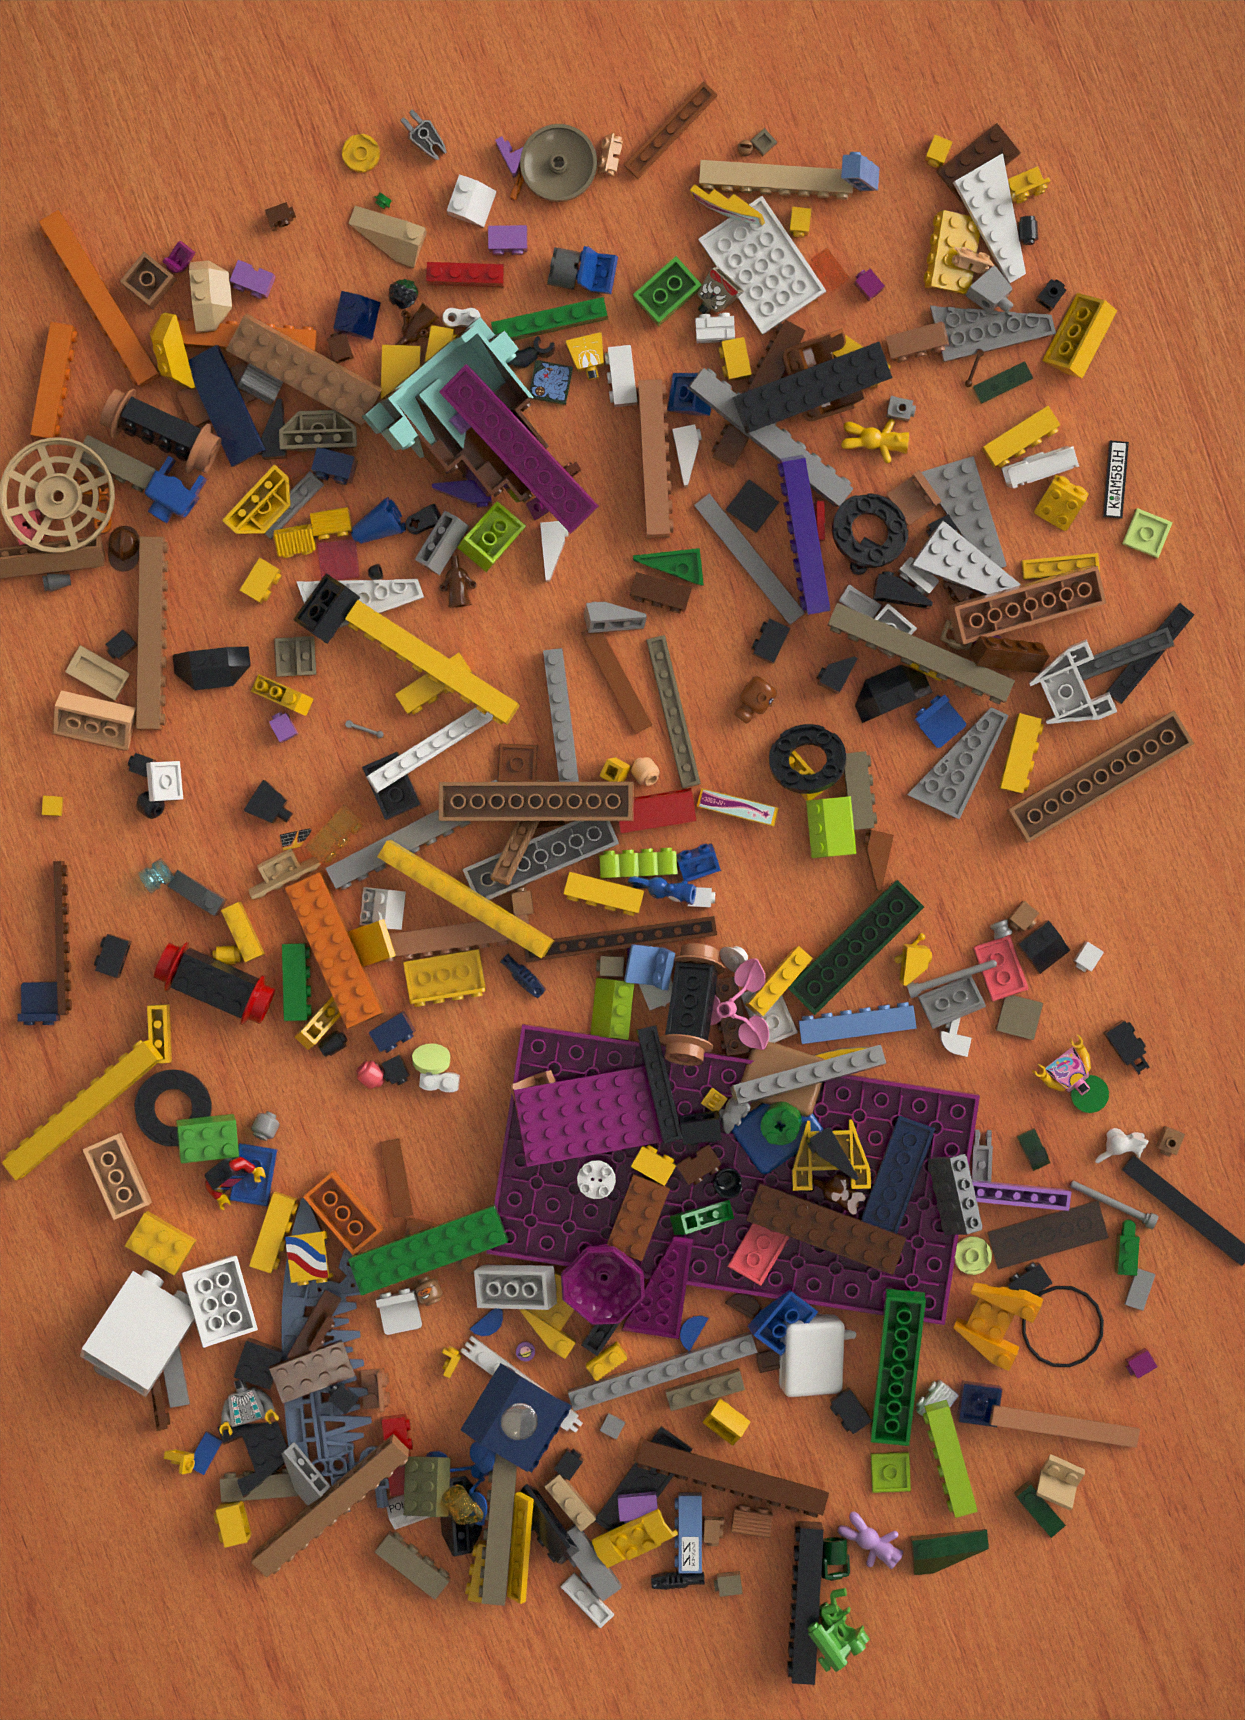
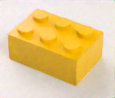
(160, 1243)

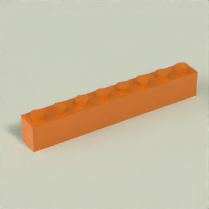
(225, 332)

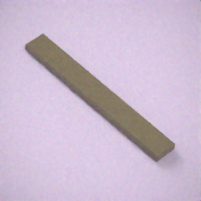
(673, 711)

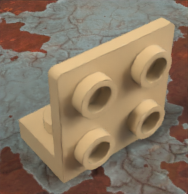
(1059, 1481)

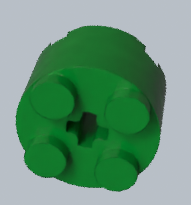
(788, 1116)

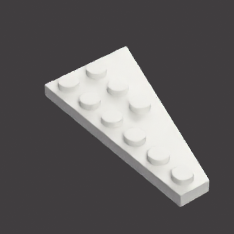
(991, 208)

